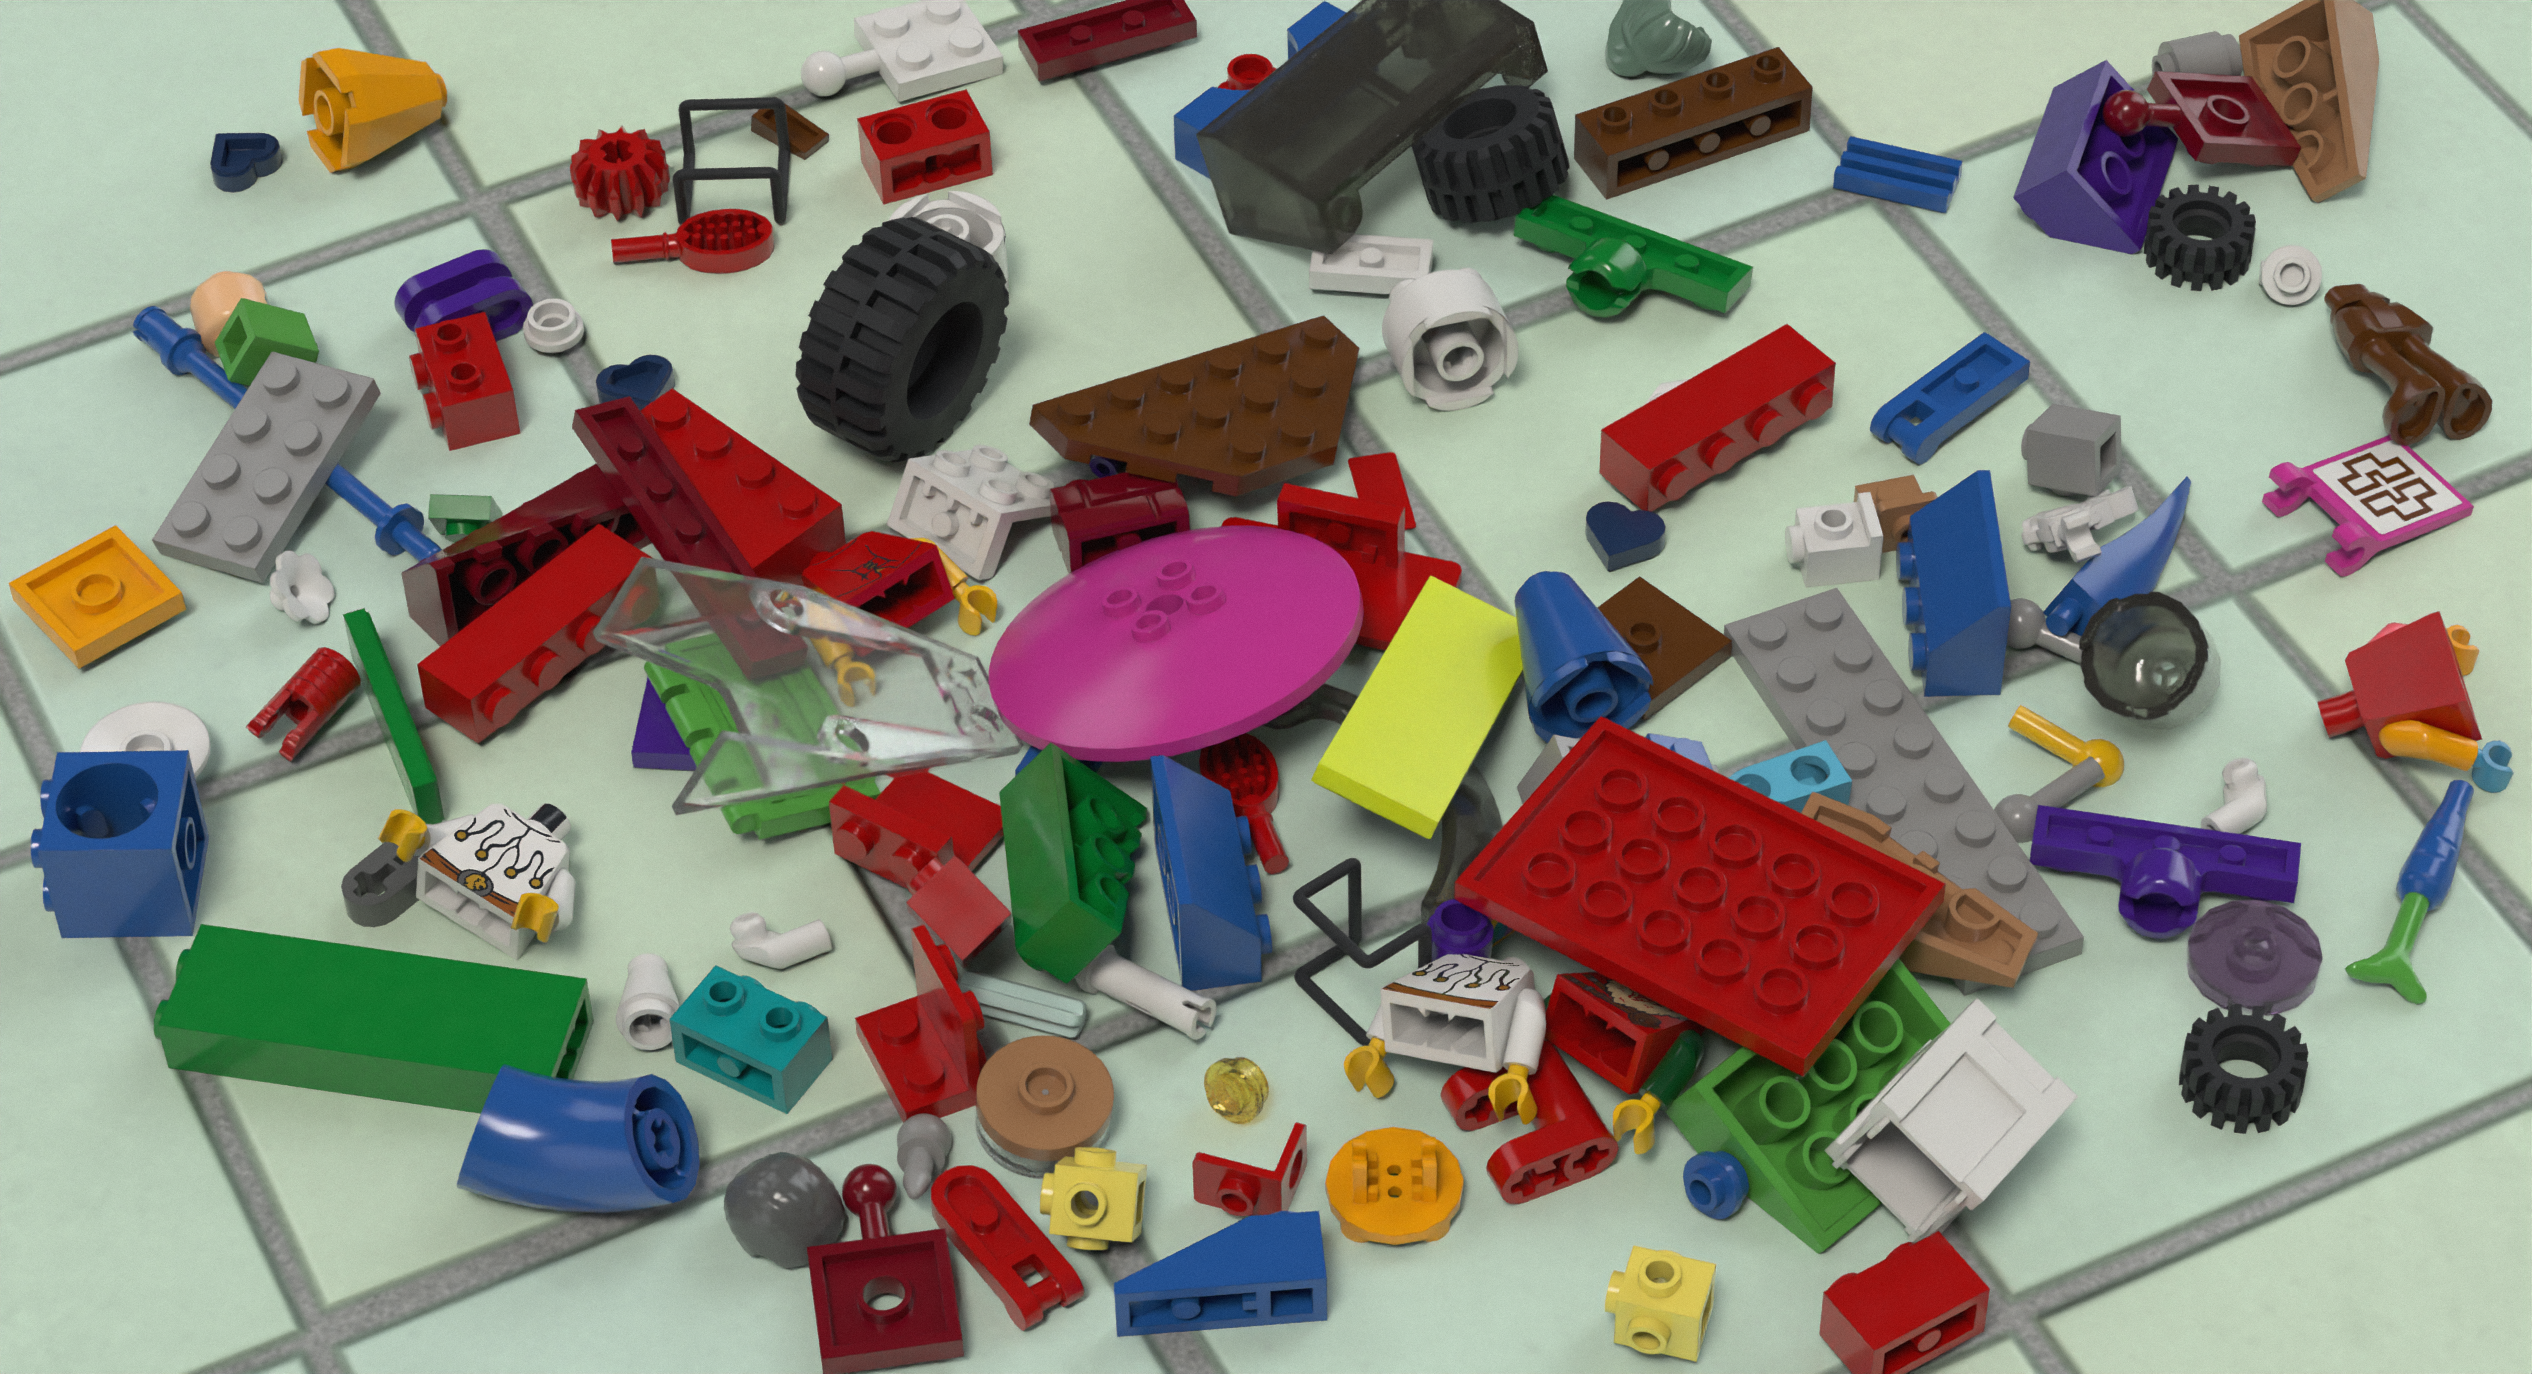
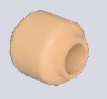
(217, 299)

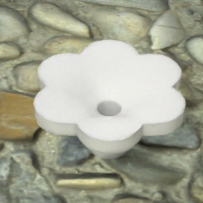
(300, 587)

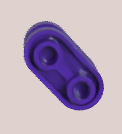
(464, 288)

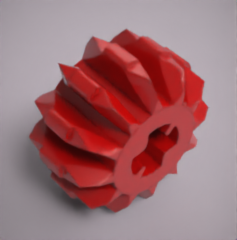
(619, 173)

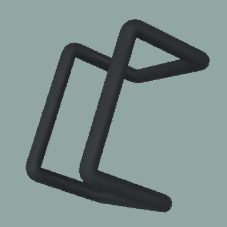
(778, 178)
(1349, 944)

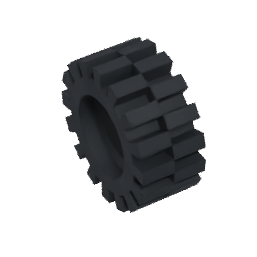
(2195, 259)
(2238, 1097)

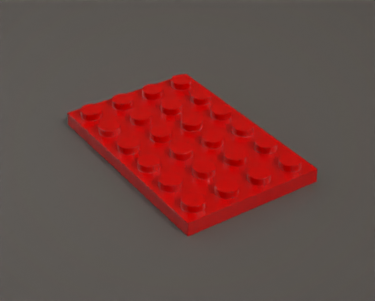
(1701, 894)

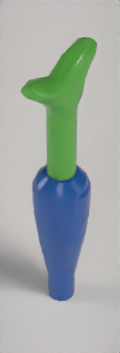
(2422, 888)

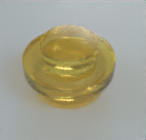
(1236, 1089)

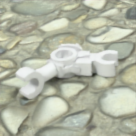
(2071, 524)

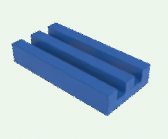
(1898, 174)

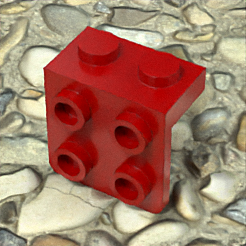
(913, 824)

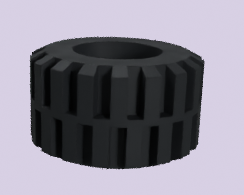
(1493, 155)

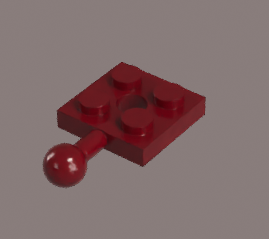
(2212, 115)
(853, 1272)

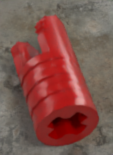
(308, 699)

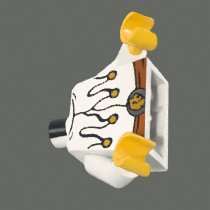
(492, 871)
(1462, 1015)

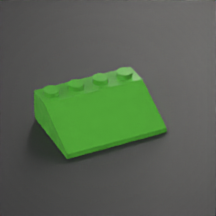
(1785, 1121)

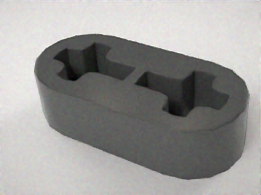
(377, 874)

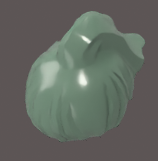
(1654, 40)

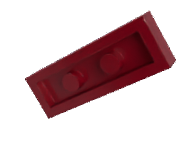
(1104, 35)

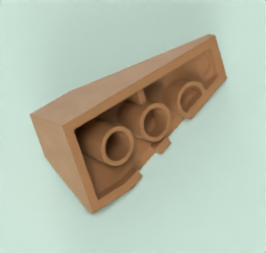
(2322, 80)

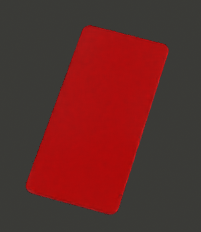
(1380, 480)

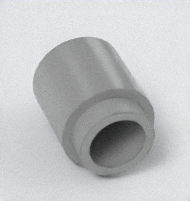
(2200, 54)

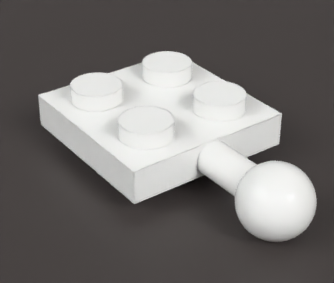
(913, 48)

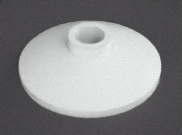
(151, 728)

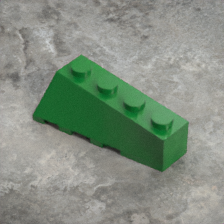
(1067, 860)

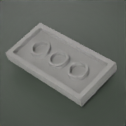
(266, 467)

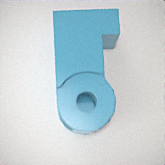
(1798, 773)

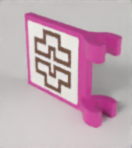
(2375, 494)

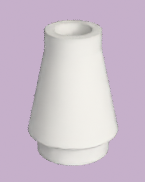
(647, 1003)

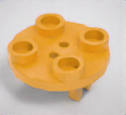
(1362, 1187)

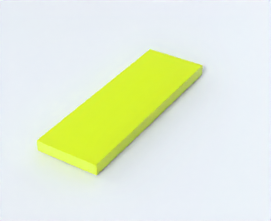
(1425, 709)

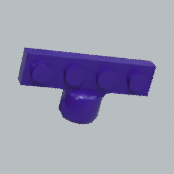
(2164, 864)

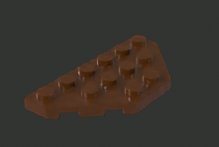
(1222, 416)

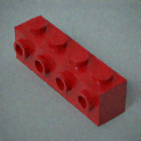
(1717, 418)
(527, 637)

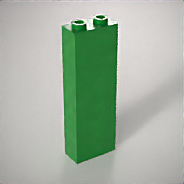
(366, 1019)

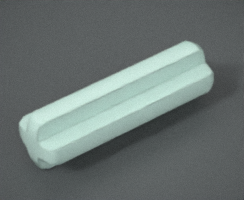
(1026, 1004)

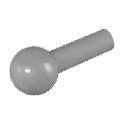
(2029, 628)
(2020, 811)

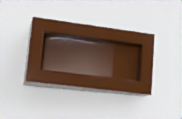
(804, 135)

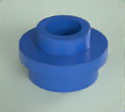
(1715, 1183)

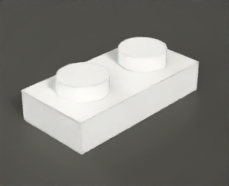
(1371, 264)

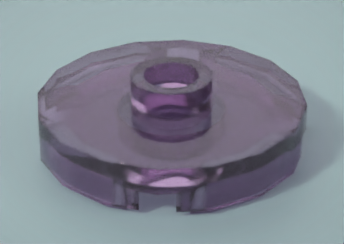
(2254, 956)

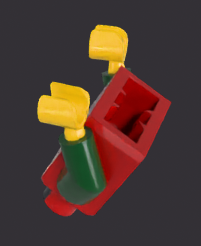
(1627, 1043)

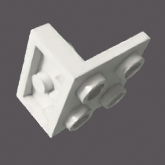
(967, 504)

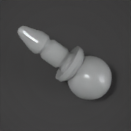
(922, 1151)

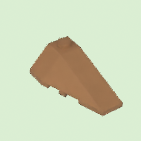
(1968, 932)

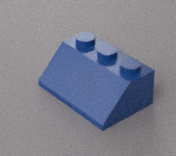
(1956, 591)
(1206, 879)

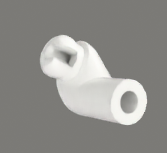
(777, 949)

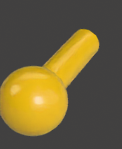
(2069, 746)

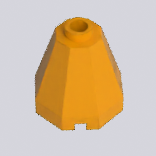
(365, 103)

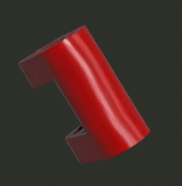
(1569, 1134)

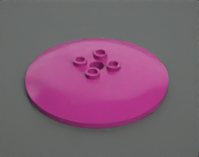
(1176, 643)

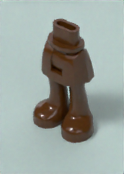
(2395, 346)

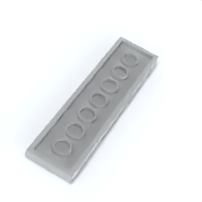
(1836, 685)

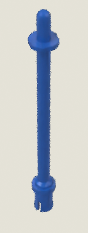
(182, 352)

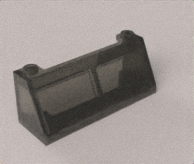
(1351, 105)

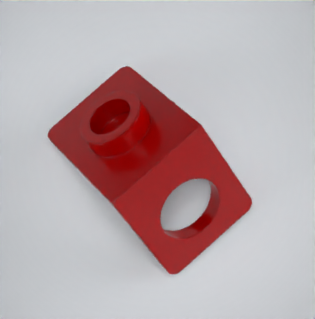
(1247, 1188)

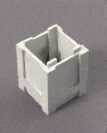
(1951, 1123)

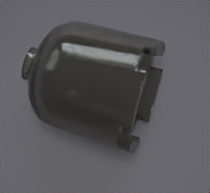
(2132, 644)

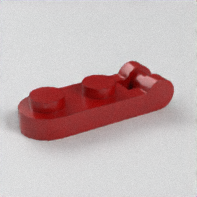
(1002, 1243)

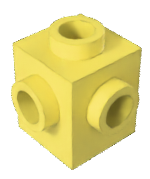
(1119, 1196)
(1662, 1302)

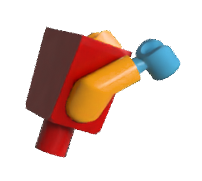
(2416, 700)

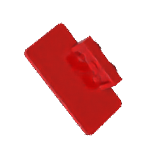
(1372, 543)

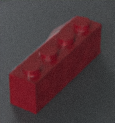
(489, 563)

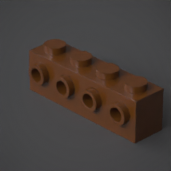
(1692, 122)

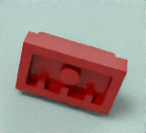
(928, 1043)

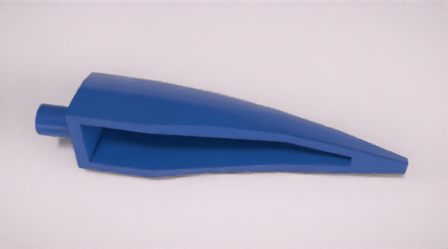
(2123, 569)

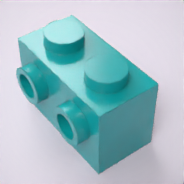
(751, 1039)

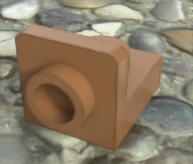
(1894, 504)

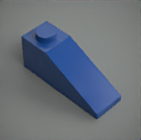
(1238, 1277)

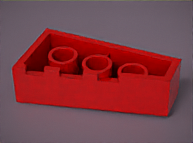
(759, 501)

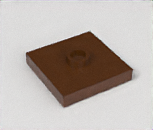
(1667, 638)

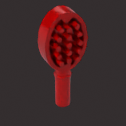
(706, 242)
(1251, 776)

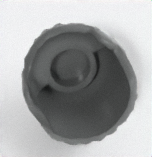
(783, 1208)

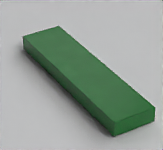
(393, 717)

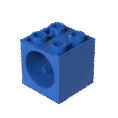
(121, 844)

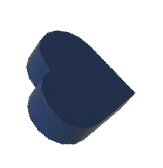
(243, 158)
(642, 380)
(1623, 535)

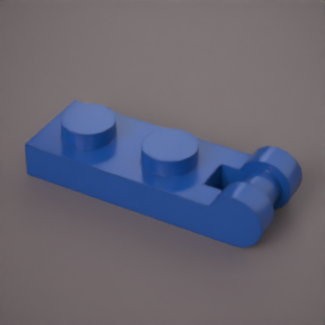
(1950, 396)

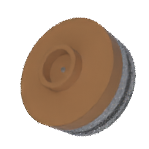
(1041, 1103)

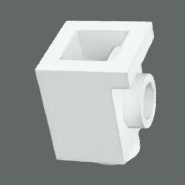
(1836, 542)

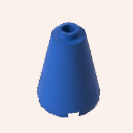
(1575, 660)

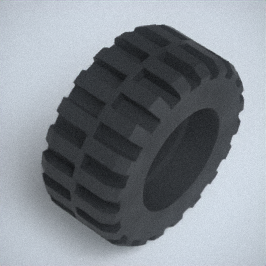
(902, 339)

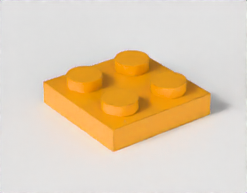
(97, 596)

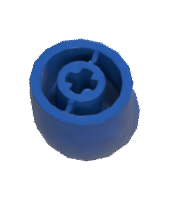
(582, 1144)

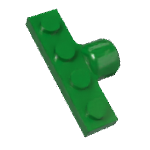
(1623, 259)

